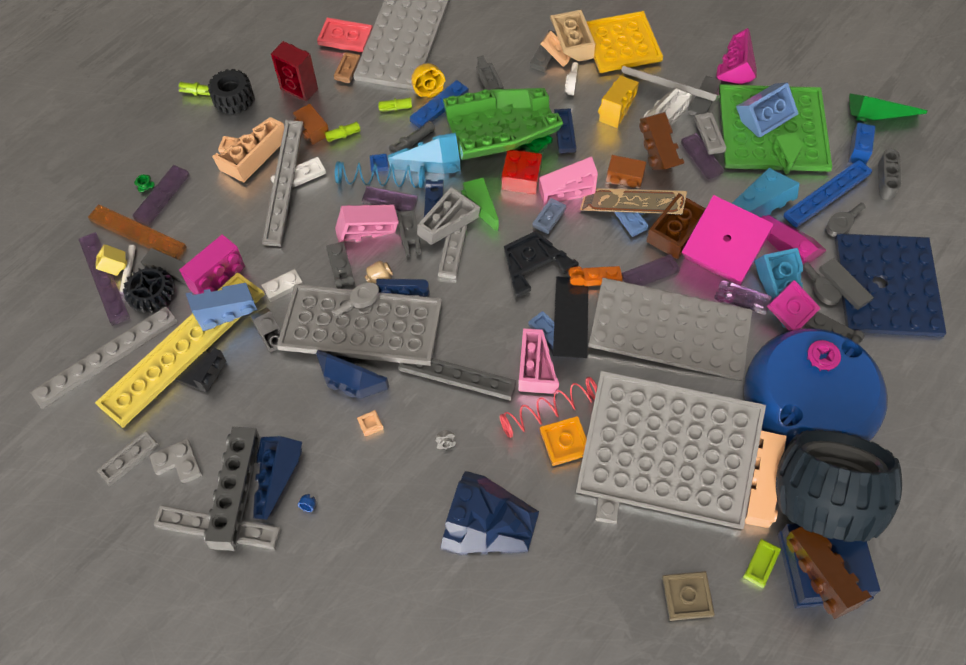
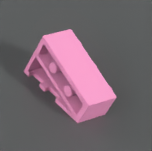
(569, 182)
(365, 221)
(536, 366)

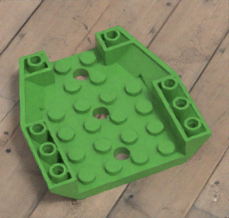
(499, 119)

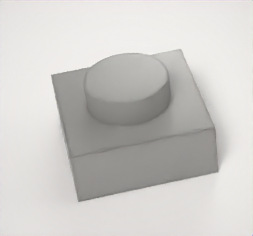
(607, 510)

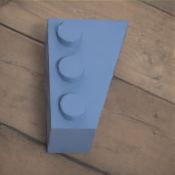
(221, 306)

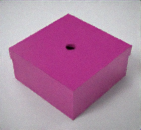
(727, 240)

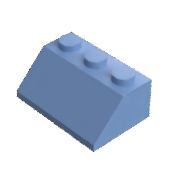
(768, 109)

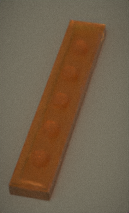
(136, 232)

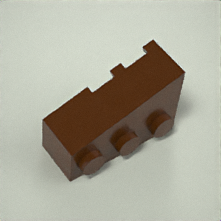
(659, 142)

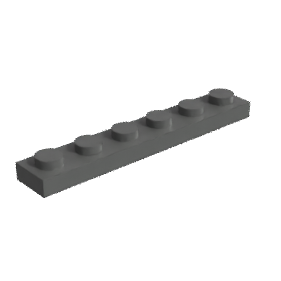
(463, 377)

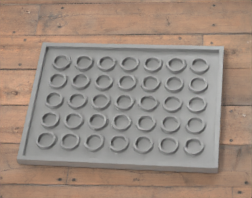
(671, 449)

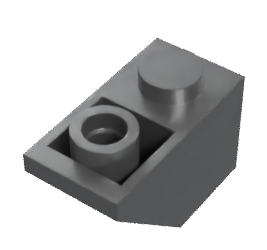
(267, 328)

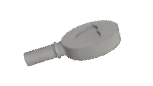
(360, 297)

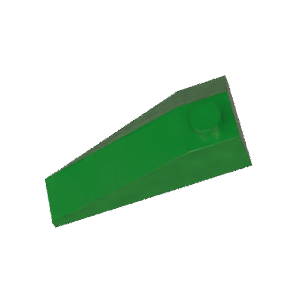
(873, 108)

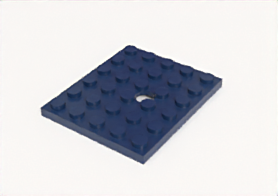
(912, 295)

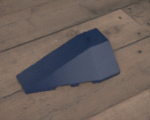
(277, 462)

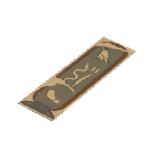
(633, 201)

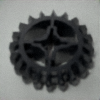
(137, 291)

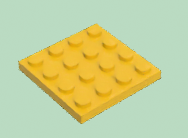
(623, 42)

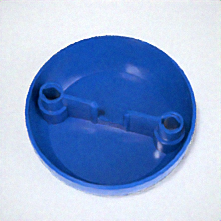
(801, 396)

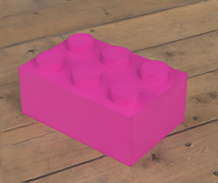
(213, 266)

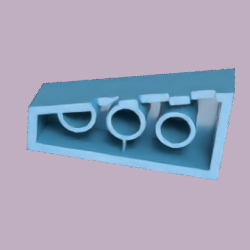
(768, 193)

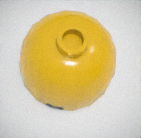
(427, 80)

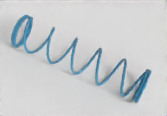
(338, 179)

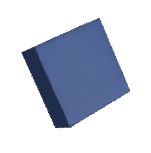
(381, 161)

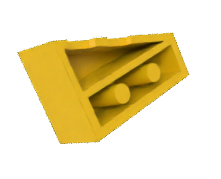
(617, 101)

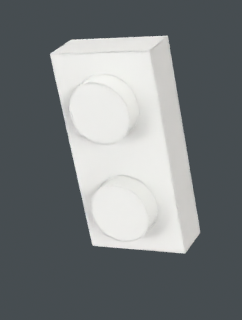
(281, 285)

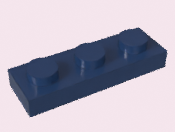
(566, 135)

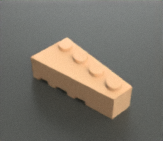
(251, 151)
(763, 495)

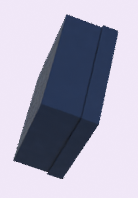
(856, 560)

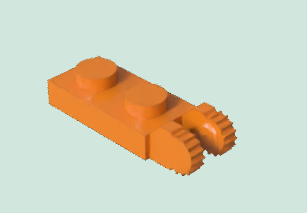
(594, 275)

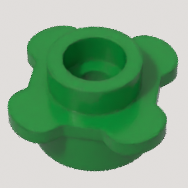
(144, 183)

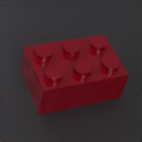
(294, 71)

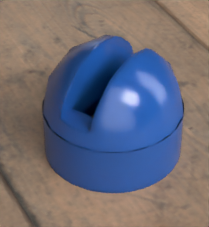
(306, 503)

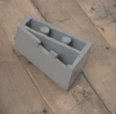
(447, 216)

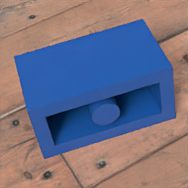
(861, 143)

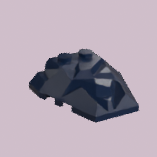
(487, 519)

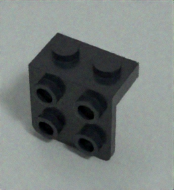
(203, 370)

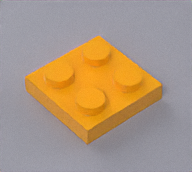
(564, 440)

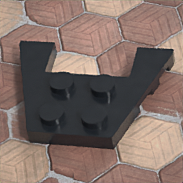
(529, 254)

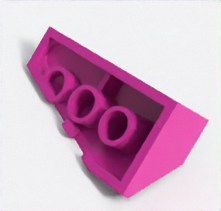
(739, 62)
(786, 237)

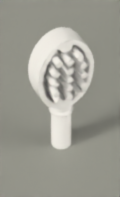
(571, 80)

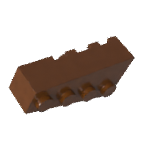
(826, 572)

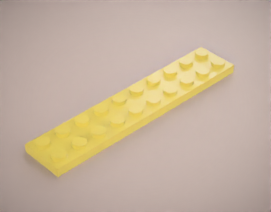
(164, 364)

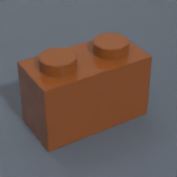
(314, 125)
(626, 171)

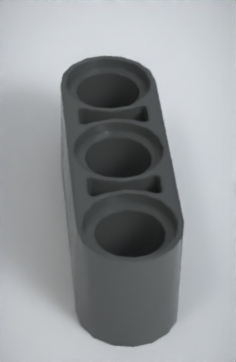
(889, 174)

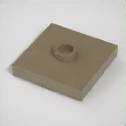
(688, 596)

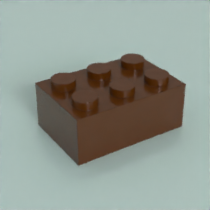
(674, 230)

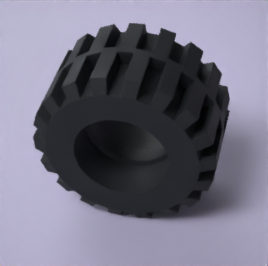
(231, 91)

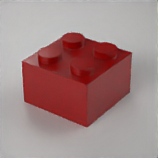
(521, 171)

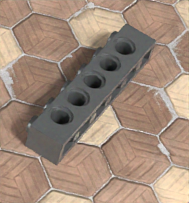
(227, 537)

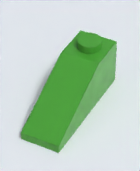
(478, 193)

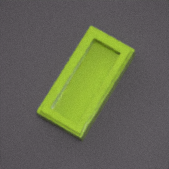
(762, 563)

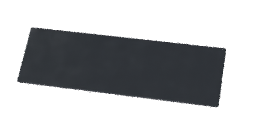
(570, 319)

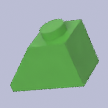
(787, 149)

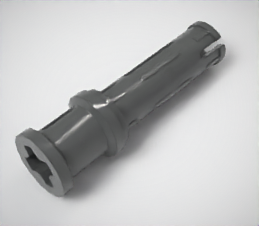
(416, 136)

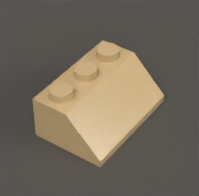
(574, 35)

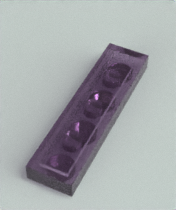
(160, 195)

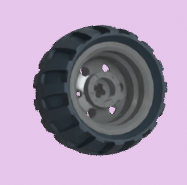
(838, 485)

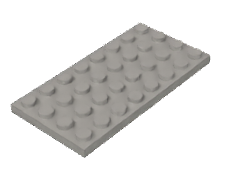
(400, 41)
(671, 329)
(388, 330)

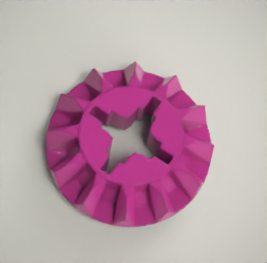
(821, 347)

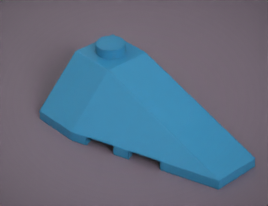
(436, 156)
(778, 270)

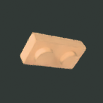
(553, 46)

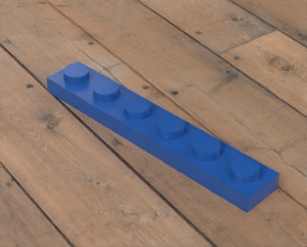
(827, 193)

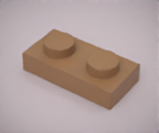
(347, 67)

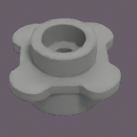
(445, 439)

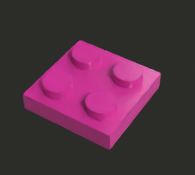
(793, 306)

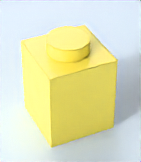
(111, 260)

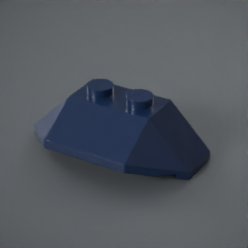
(350, 377)

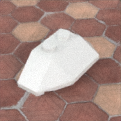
(672, 103)

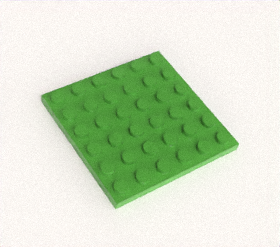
(748, 151)

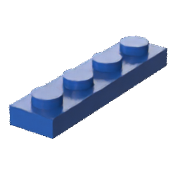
(435, 107)

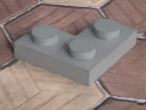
(179, 456)

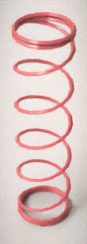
(505, 422)

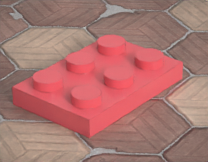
(344, 35)

